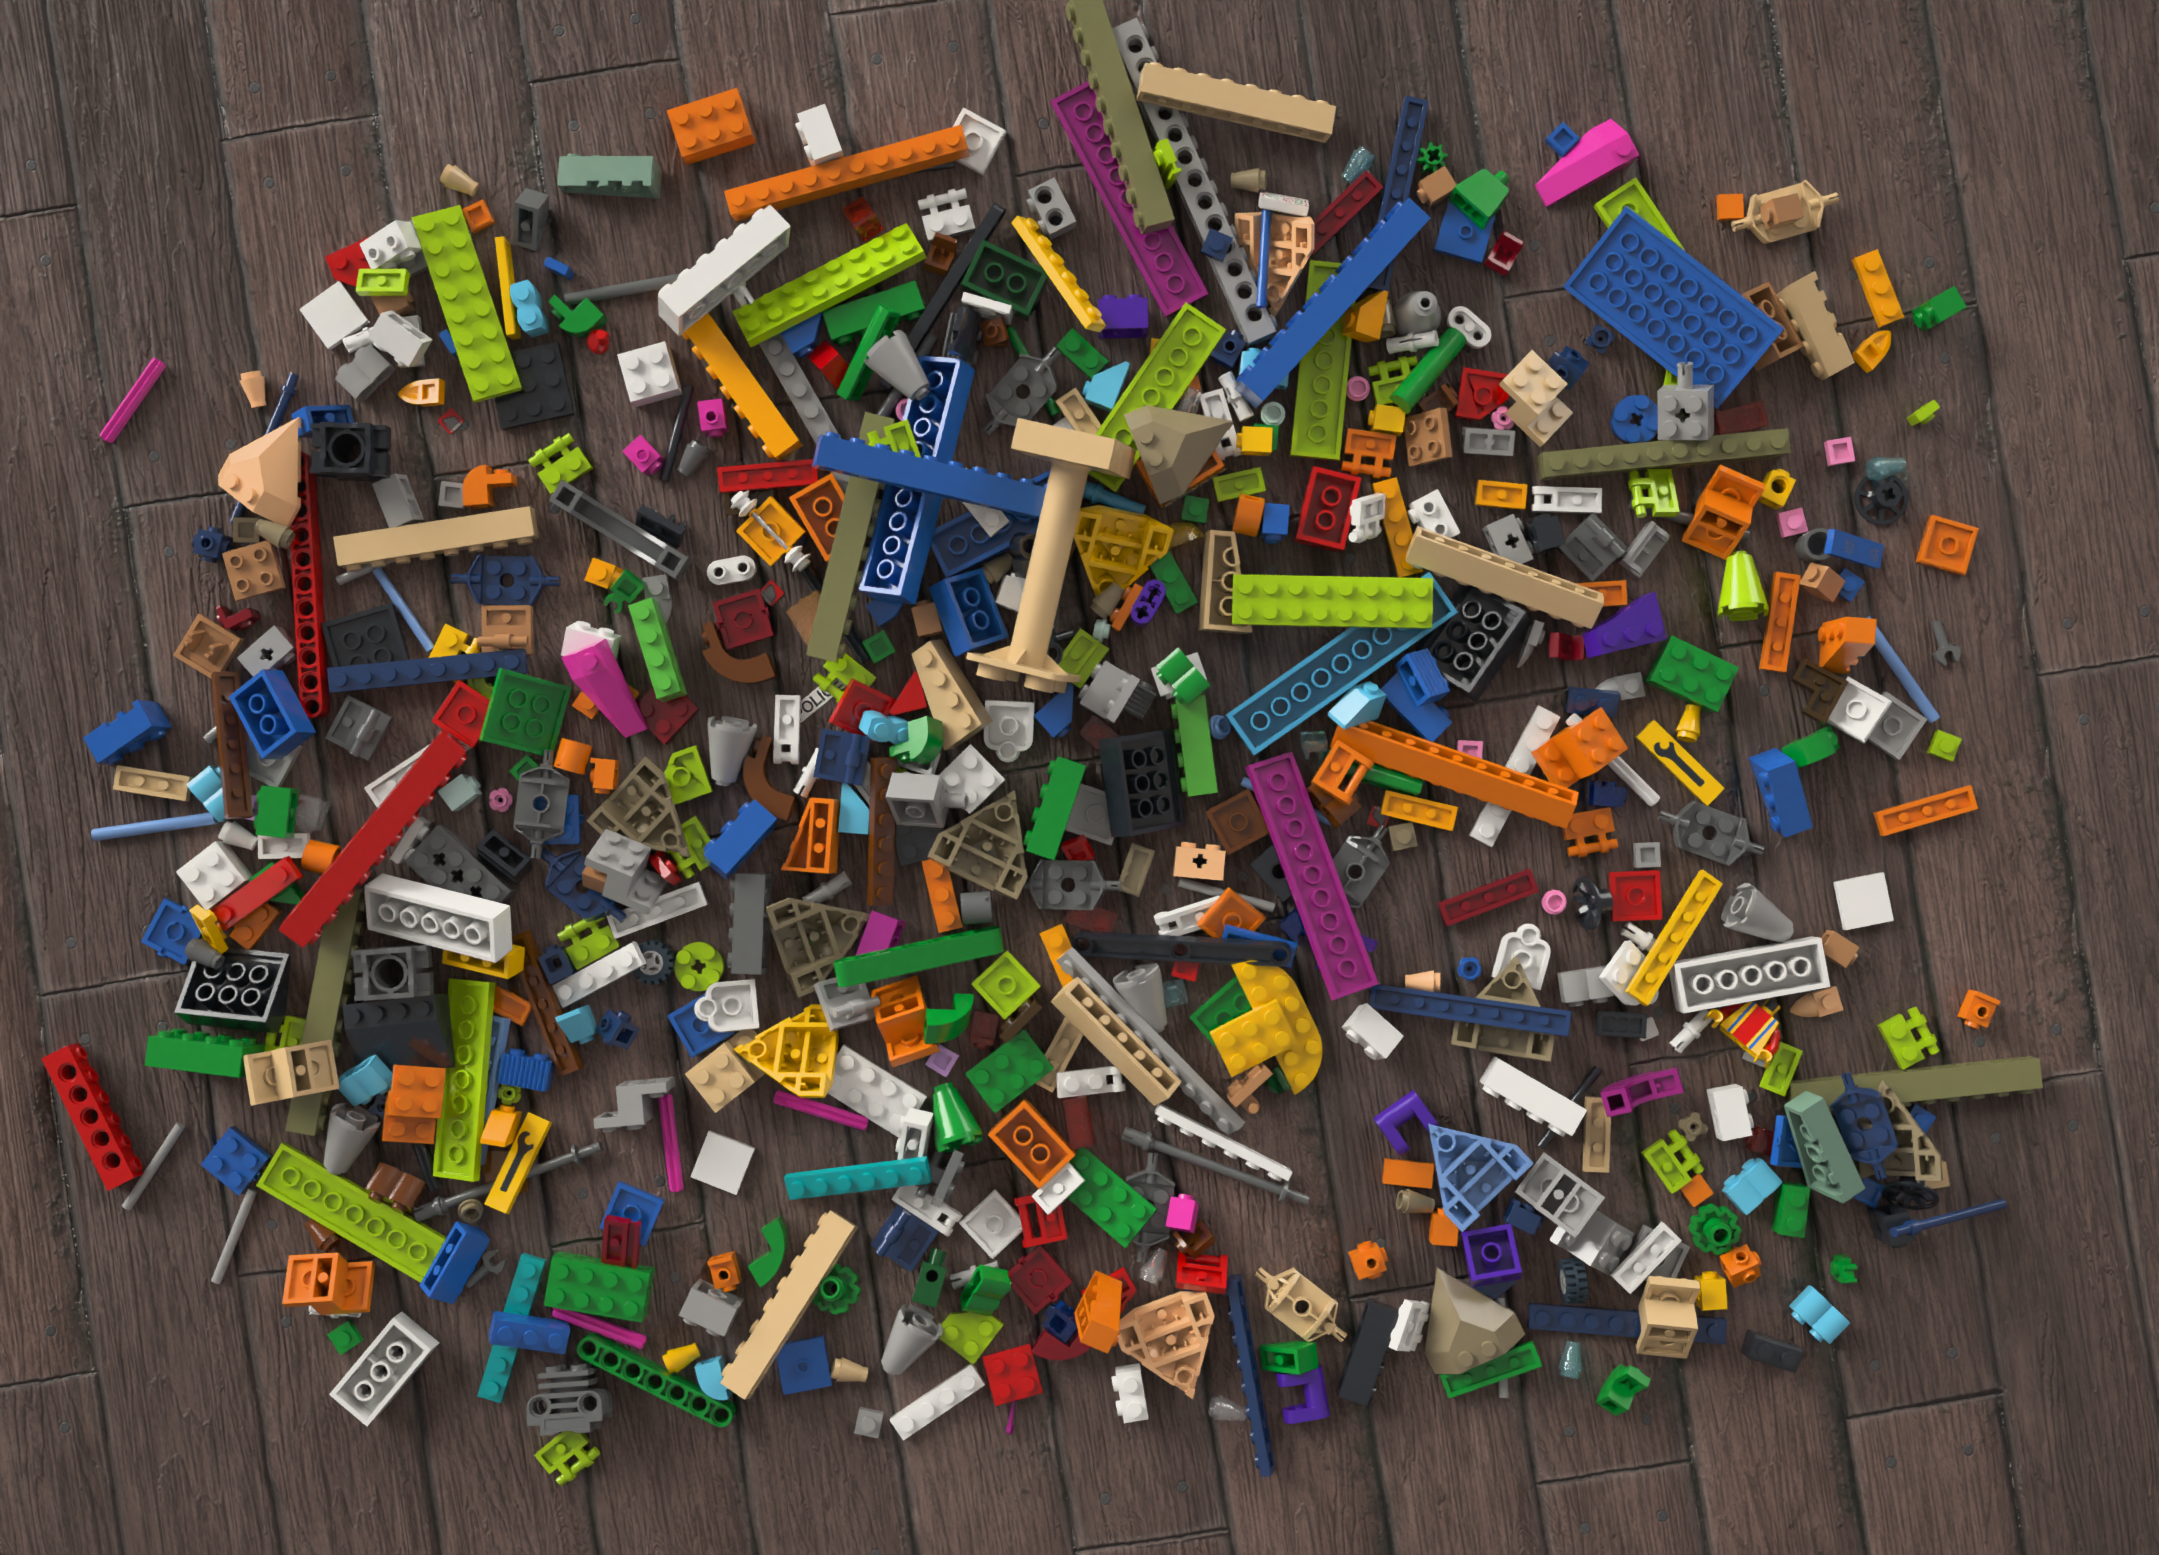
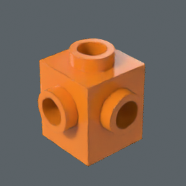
(1364, 1252)
(1741, 1265)

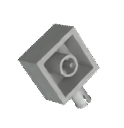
(1695, 399)
(921, 800)

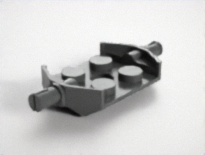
(1004, 398)
(548, 823)
(1729, 838)
(1369, 856)
(1048, 880)
(1159, 1189)

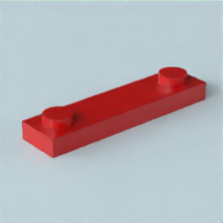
(766, 476)
(256, 893)

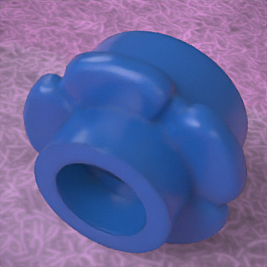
(1475, 968)

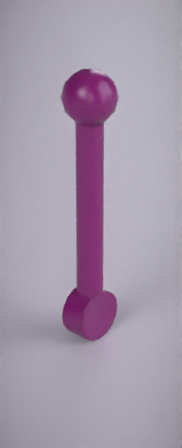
(1010, 1427)

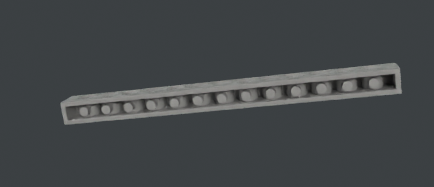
(1254, 332)

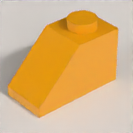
(1366, 318)
(501, 1126)

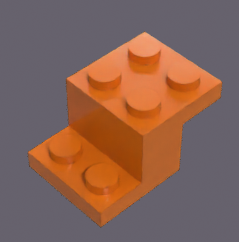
(1723, 512)
(1579, 749)
(902, 1021)
(413, 1104)
(328, 1283)

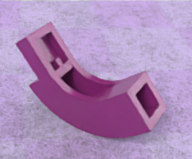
(1632, 1091)

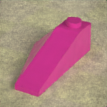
(1588, 161)
(602, 681)

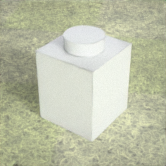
(1009, 593)

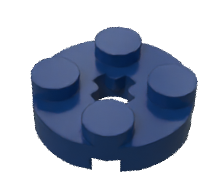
(1621, 417)

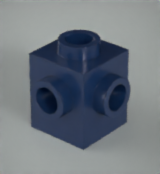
(1568, 365)
(211, 544)
(617, 1029)

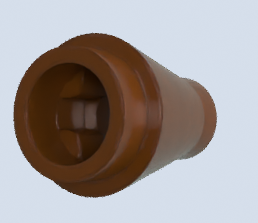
(322, 1236)

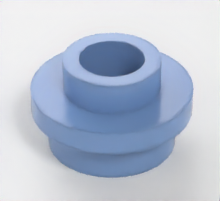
(1219, 726)

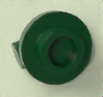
(1277, 1082)

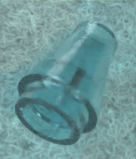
(1358, 163)
(1883, 467)
(1570, 1362)

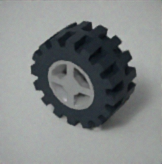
(652, 972)
(1572, 1281)

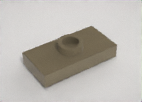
(1135, 869)

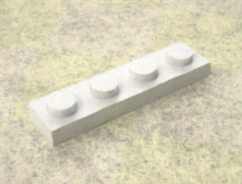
(665, 908)
(599, 974)
(937, 1401)

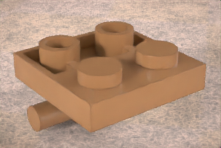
(507, 628)
(1241, 1091)

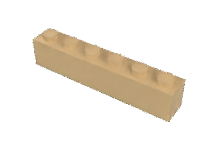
(1116, 1041)

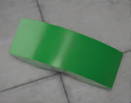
(944, 1024)
(766, 1265)

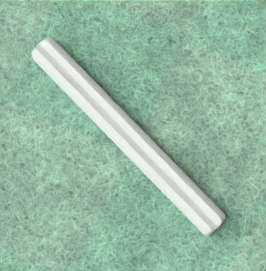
(1626, 773)

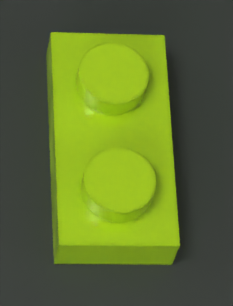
(382, 282)
(1245, 482)
(1781, 1069)

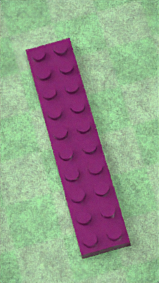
(1157, 254)
(1311, 876)

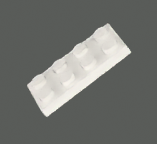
(873, 1090)

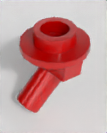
(598, 341)

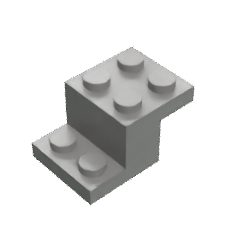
(1108, 691)
(626, 871)
(634, 1103)
(1559, 1195)
(1598, 1243)

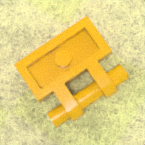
(453, 642)

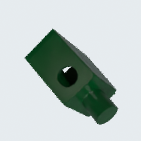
(928, 1291)

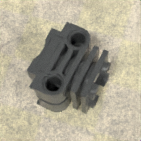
(377, 979)
(569, 1401)

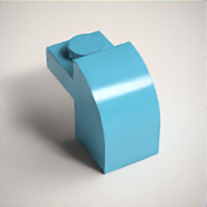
(709, 1378)

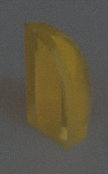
(1184, 534)

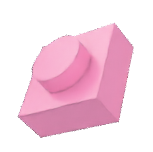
(1839, 451)
(1791, 522)
(1470, 747)

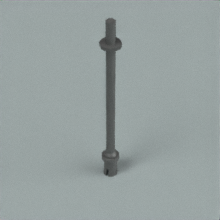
(1147, 1142)
(440, 1205)

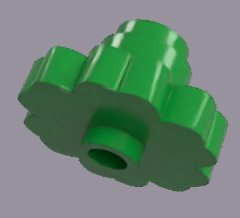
(1714, 1229)
(846, 1293)

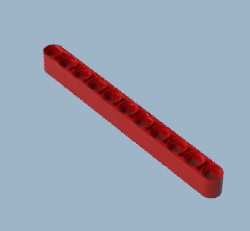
(314, 596)

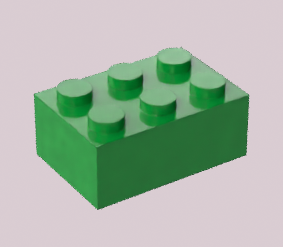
(1691, 674)

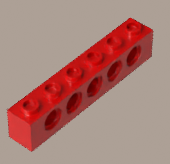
(80, 1111)

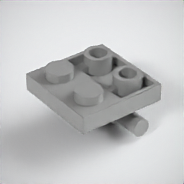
(845, 1004)

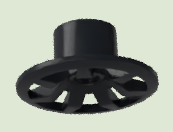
(1882, 497)
(1594, 902)
(1910, 1189)

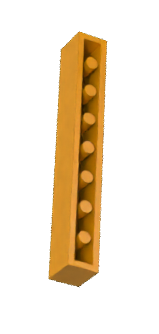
(742, 387)

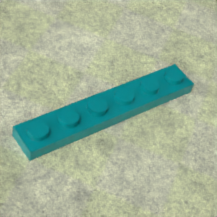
(858, 1178)
(519, 1302)

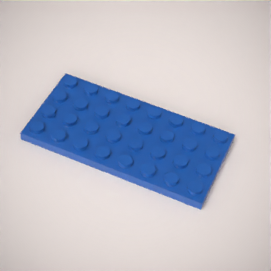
(1672, 305)

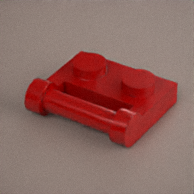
(1051, 1226)
(1202, 1277)

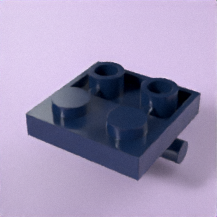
(842, 757)
(904, 1238)

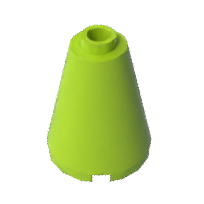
(1741, 589)

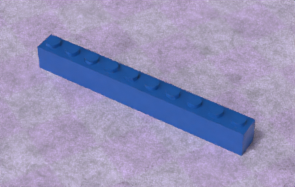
(928, 475)

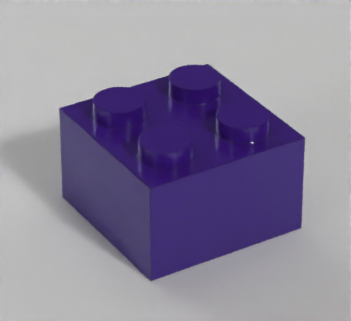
(1124, 317)
(1491, 1255)

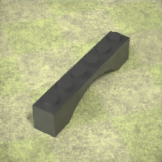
(620, 530)

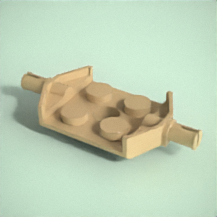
(1811, 203)
(1289, 1288)

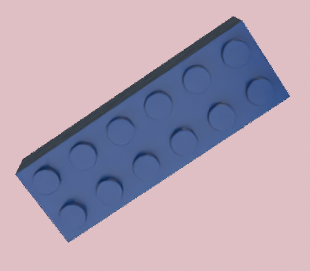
(965, 544)

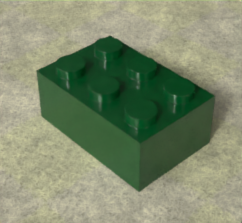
(1005, 279)

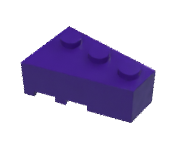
(1628, 628)

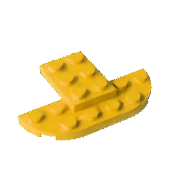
(1274, 1027)

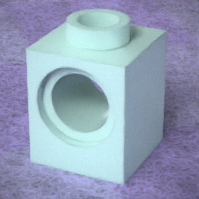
(460, 792)

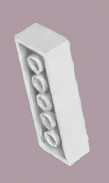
(723, 269)
(438, 917)
(1749, 974)

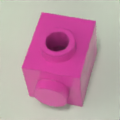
(713, 417)
(644, 456)
(1182, 1214)

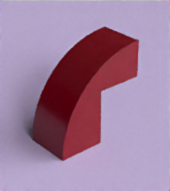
(1052, 1348)

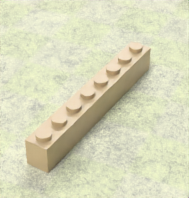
(1236, 102)
(435, 538)
(1504, 578)
(789, 1304)

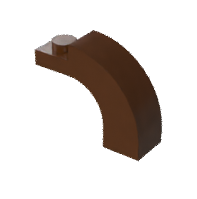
(749, 671)
(759, 786)

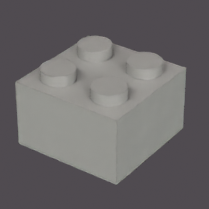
(710, 1308)

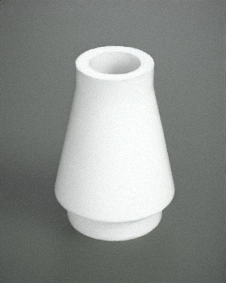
(237, 835)

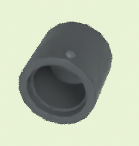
(1811, 545)
(976, 907)

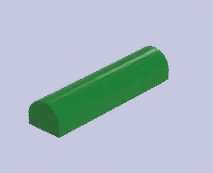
(1428, 369)
(858, 372)
(1388, 779)

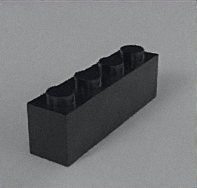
(1367, 1352)

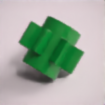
(1431, 151)

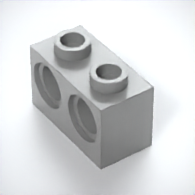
(1056, 207)

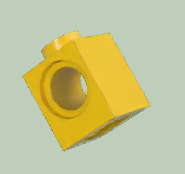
(1387, 420)
(1255, 441)
(1786, 483)
(1712, 1291)

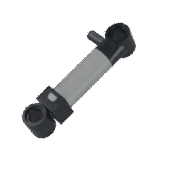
(1020, 569)

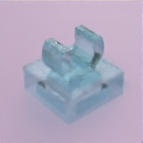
(1313, 742)
(1174, 993)

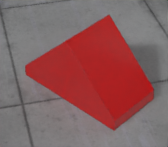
(829, 363)
(911, 698)

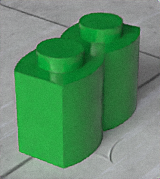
(1182, 676)
(985, 1290)

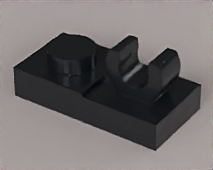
(663, 528)

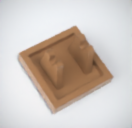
(1427, 437)
(253, 570)
(208, 646)

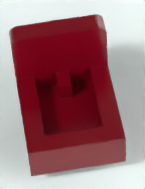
(1504, 253)
(241, 620)
(1566, 647)

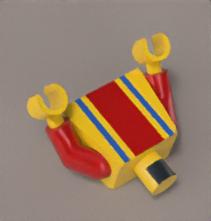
(1750, 1027)

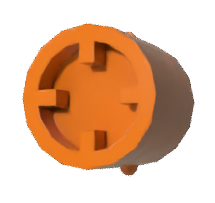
(573, 756)
(318, 856)

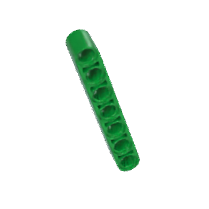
(918, 956)
(644, 1381)

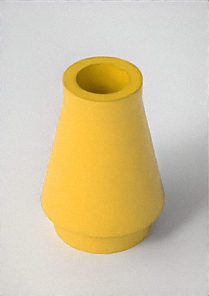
(1689, 725)
(680, 1357)

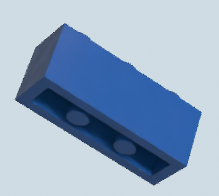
(1425, 720)
(454, 1262)
(529, 1332)

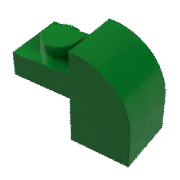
(580, 320)
(923, 744)
(1812, 747)
(1620, 1389)

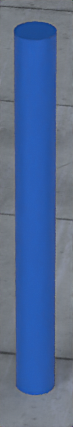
(1264, 259)

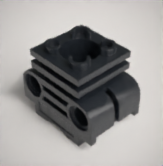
(335, 444)

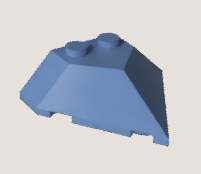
(1472, 1171)

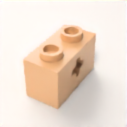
(1211, 870)

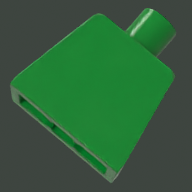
(1481, 196)

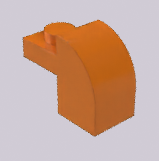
(480, 483)
(1248, 515)

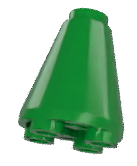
(953, 1120)

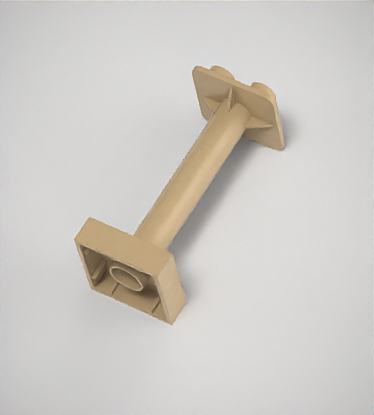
(1072, 458)

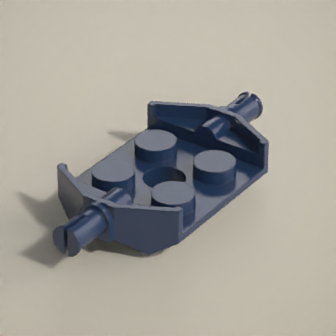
(487, 574)
(562, 879)
(1863, 1144)

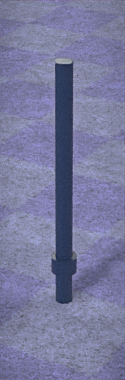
(1915, 1227)

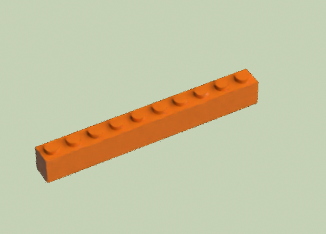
(848, 173)
(1461, 772)

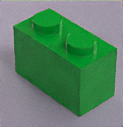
(1938, 309)
(276, 811)
(1790, 1209)

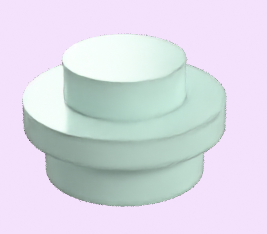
(1272, 413)
(1101, 629)

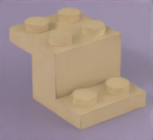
(1535, 390)
(291, 1072)
(724, 1072)
(1667, 1317)

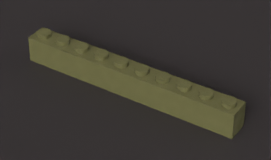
(1120, 115)
(1663, 454)
(847, 557)
(325, 1011)
(1936, 1082)

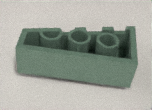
(610, 175)
(1821, 1148)

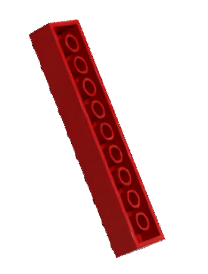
(373, 838)

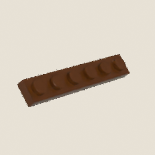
(231, 748)
(881, 834)
(546, 1007)

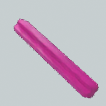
(132, 400)
(821, 1110)
(670, 1143)
(602, 1327)

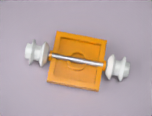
(771, 531)

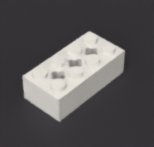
(1533, 1096)
(368, 1370)

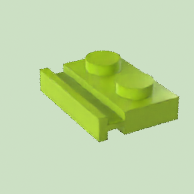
(1166, 163)
(1082, 656)

